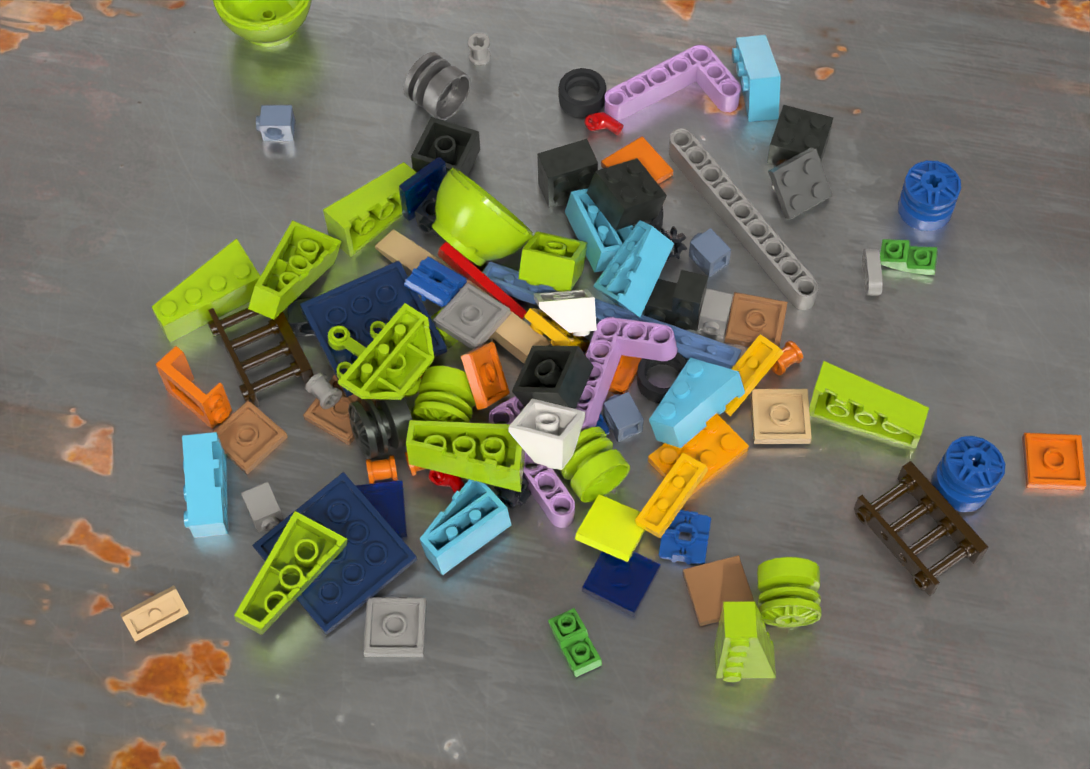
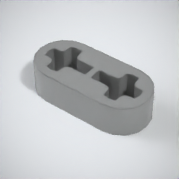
(872, 272)

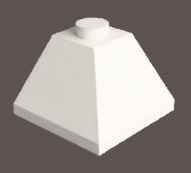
(570, 309)
(548, 432)

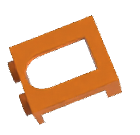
(177, 377)

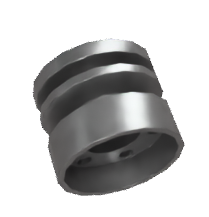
(437, 86)

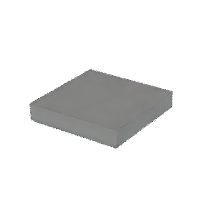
(471, 316)
(395, 627)

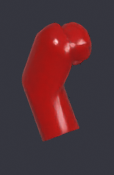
(603, 121)
(446, 480)

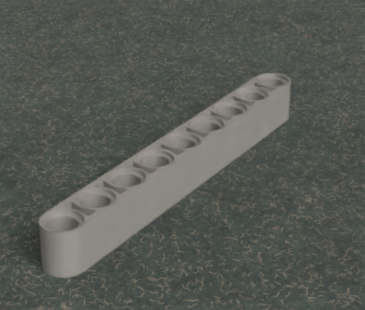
(715, 188)

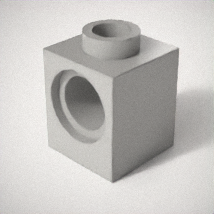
(715, 312)
(262, 507)

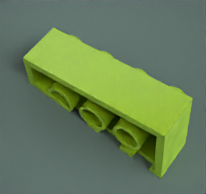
(367, 210)
(293, 268)
(219, 284)
(866, 407)
(468, 451)
(291, 567)
(743, 644)

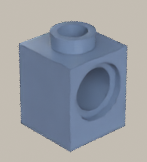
(276, 123)
(709, 252)
(623, 416)

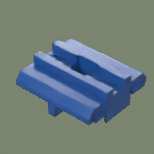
(425, 278)
(696, 548)

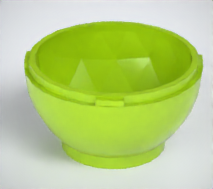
(263, 21)
(476, 221)

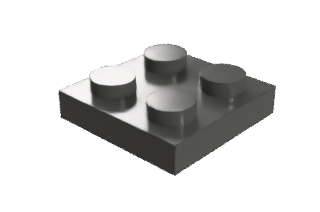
(800, 183)

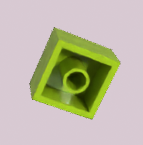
(552, 261)

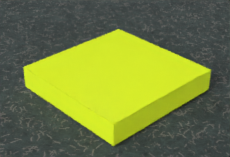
(611, 528)

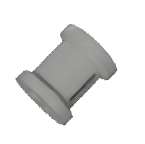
(479, 52)
(323, 390)

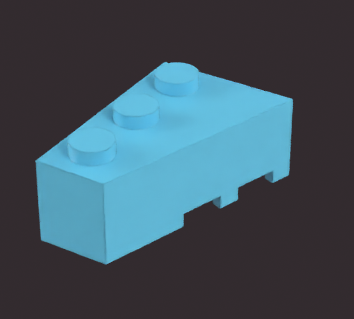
(758, 77)
(595, 229)
(635, 268)
(693, 399)
(205, 485)
(464, 526)

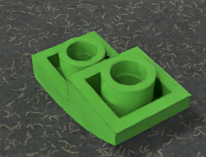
(907, 258)
(574, 642)

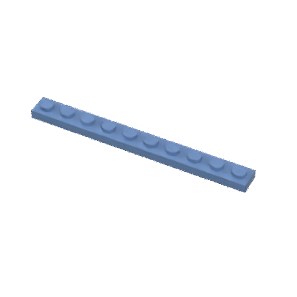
(687, 342)

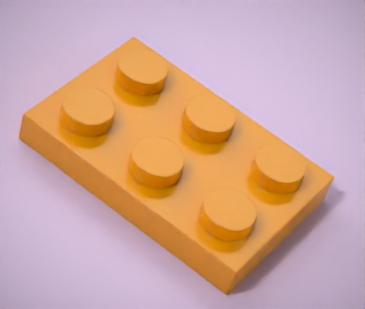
(713, 446)

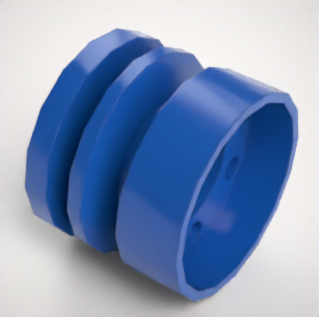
(929, 195)
(968, 473)

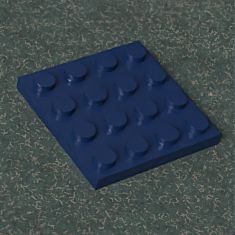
(359, 305)
(362, 568)

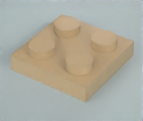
(781, 416)

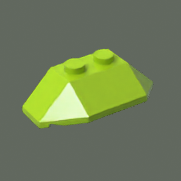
(393, 358)

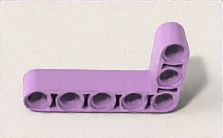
(690, 66)
(609, 342)
(539, 476)

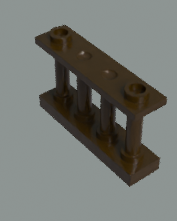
(288, 346)
(930, 503)

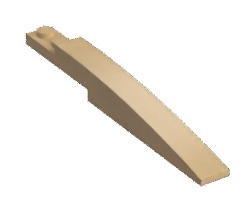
(512, 334)

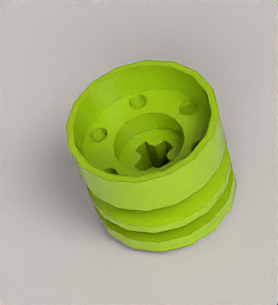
(444, 396)
(595, 465)
(789, 592)

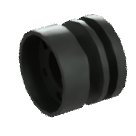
(376, 424)

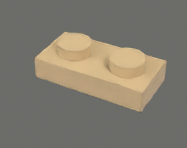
(154, 613)

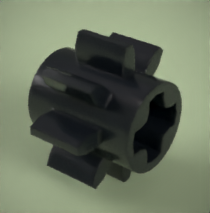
(676, 239)
(512, 498)

